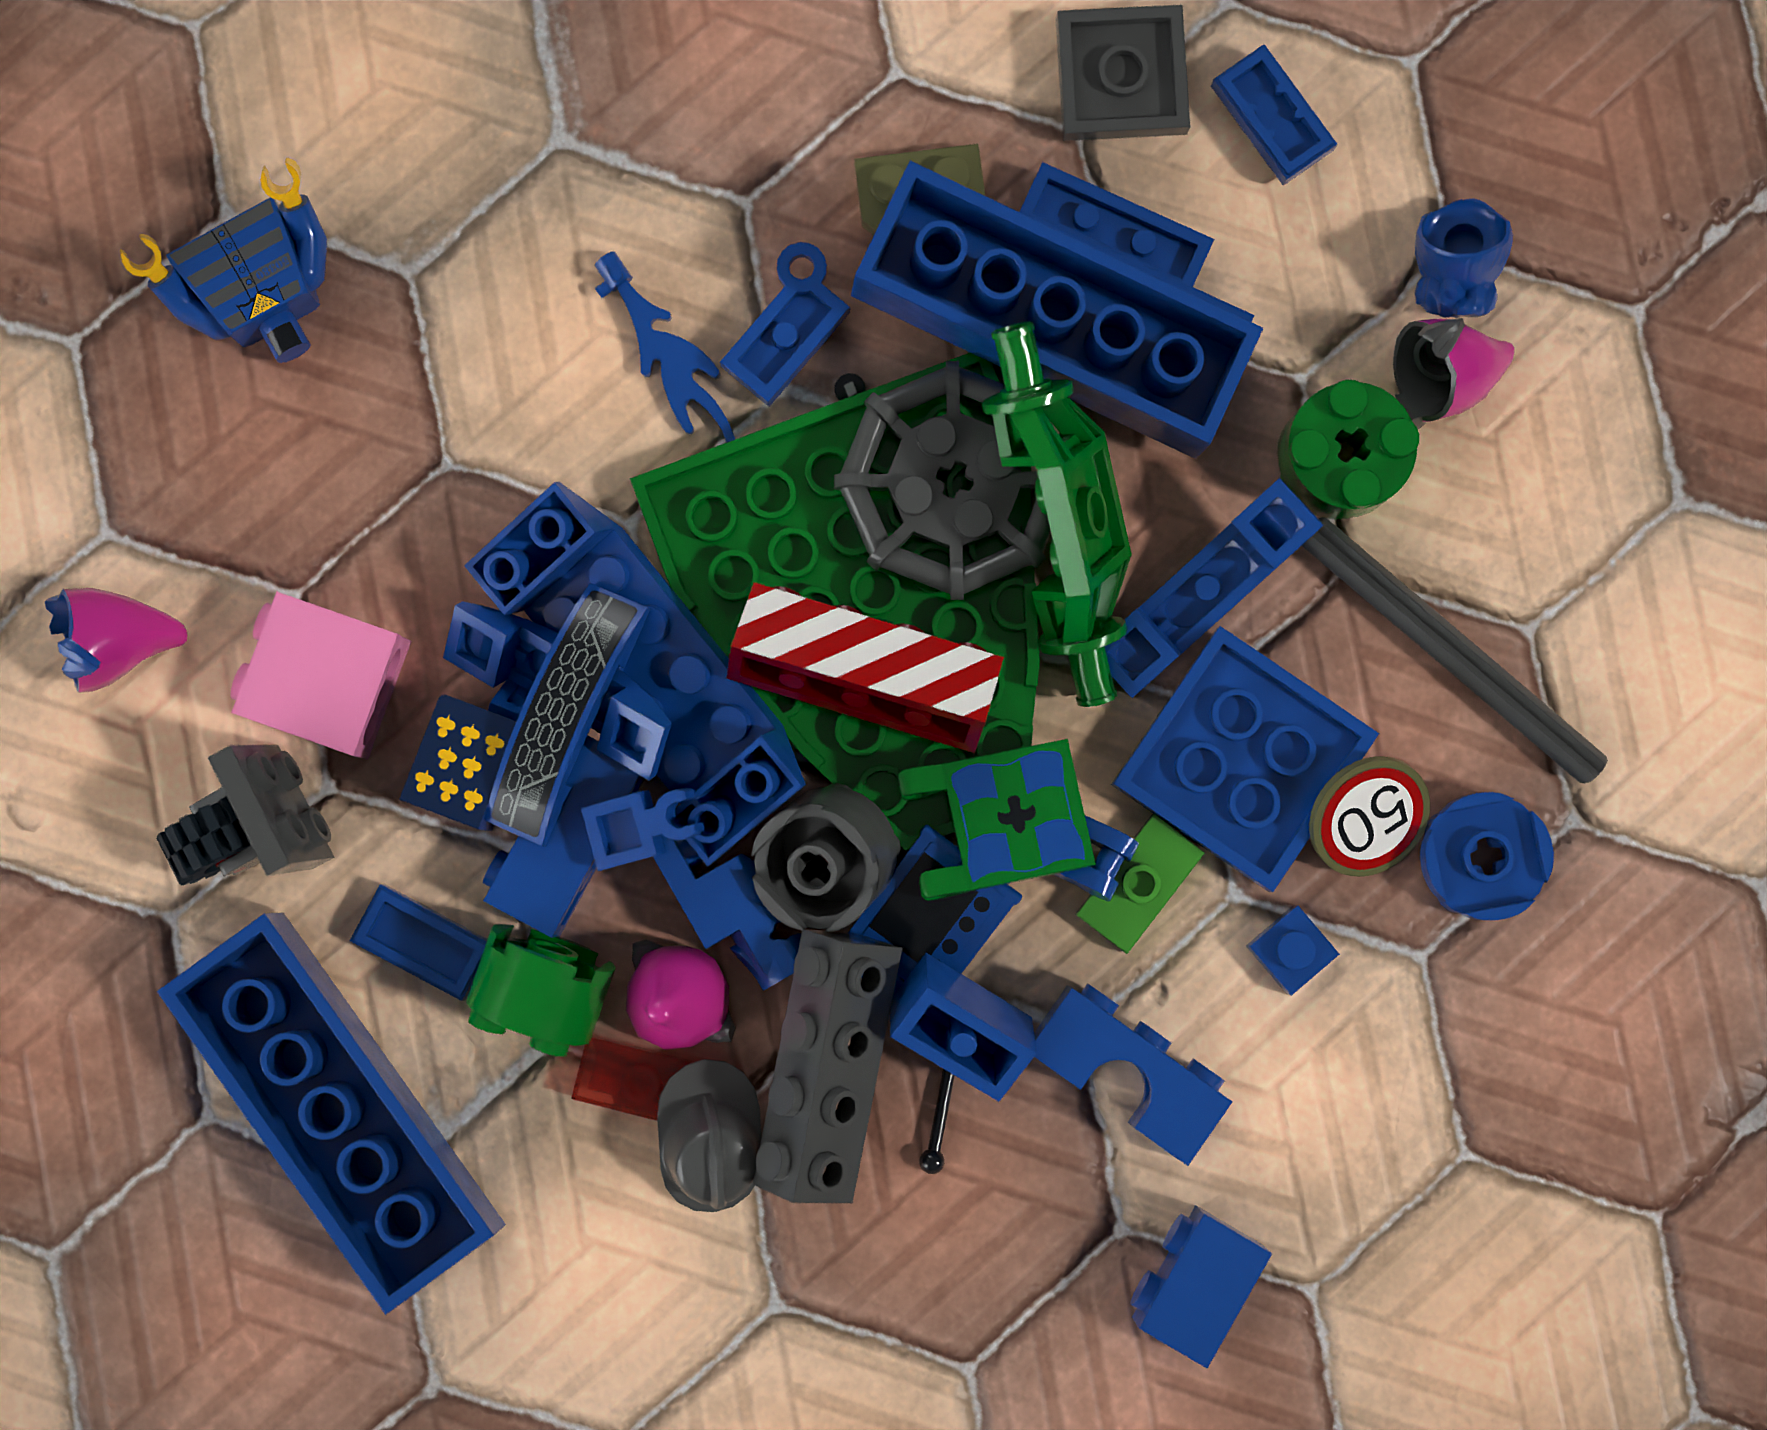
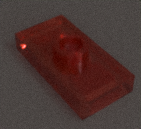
(624, 1077)

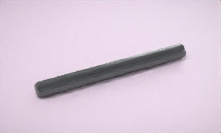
(1456, 652)

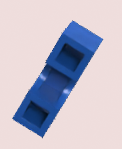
(1177, 1102)

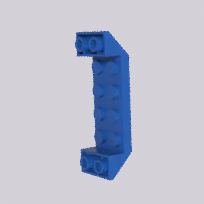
(720, 731)

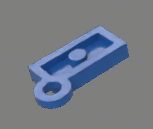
(788, 329)

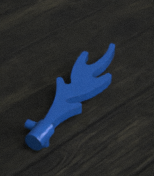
(677, 356)

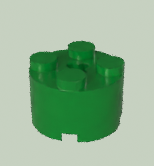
(1382, 454)
(538, 989)

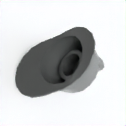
(708, 1135)

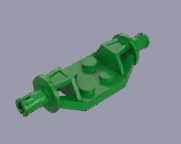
(1082, 508)

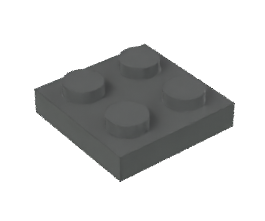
(1122, 72)

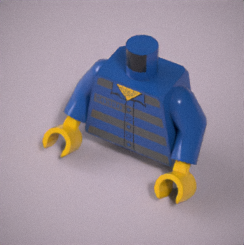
(248, 273)

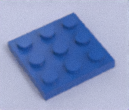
(1242, 758)

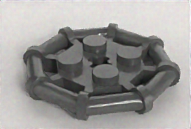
(920, 497)

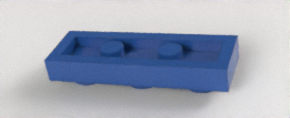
(1117, 224)

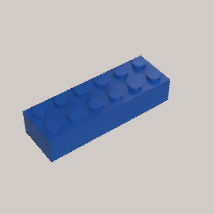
(1116, 332)
(331, 1109)

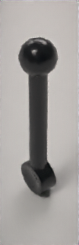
(932, 1160)

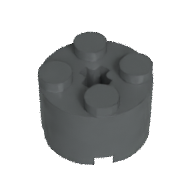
(852, 838)

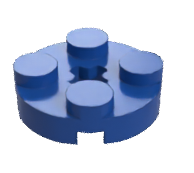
(1515, 879)

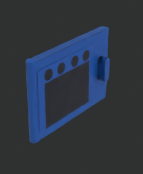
(944, 928)

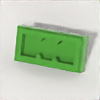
(1144, 884)

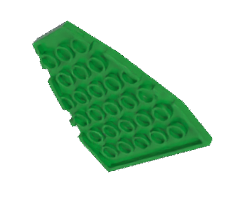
(772, 518)

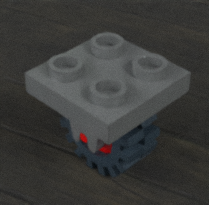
(249, 820)

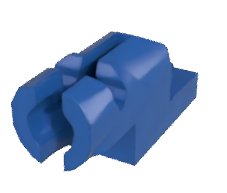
(727, 905)

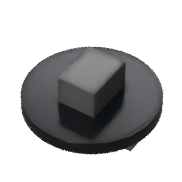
(848, 385)

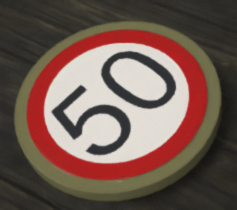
(1369, 816)

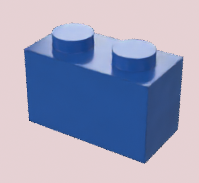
(962, 1027)
(1198, 1285)

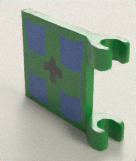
(1011, 817)

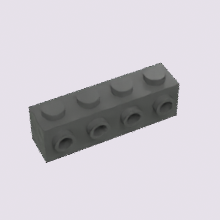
(820, 1069)

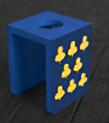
(458, 762)

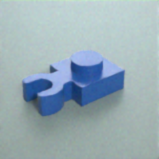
(632, 827)

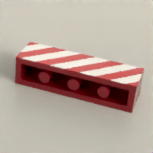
(864, 666)

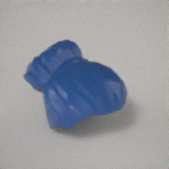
(1460, 257)

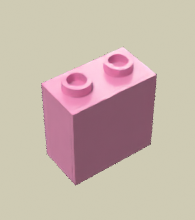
(319, 675)

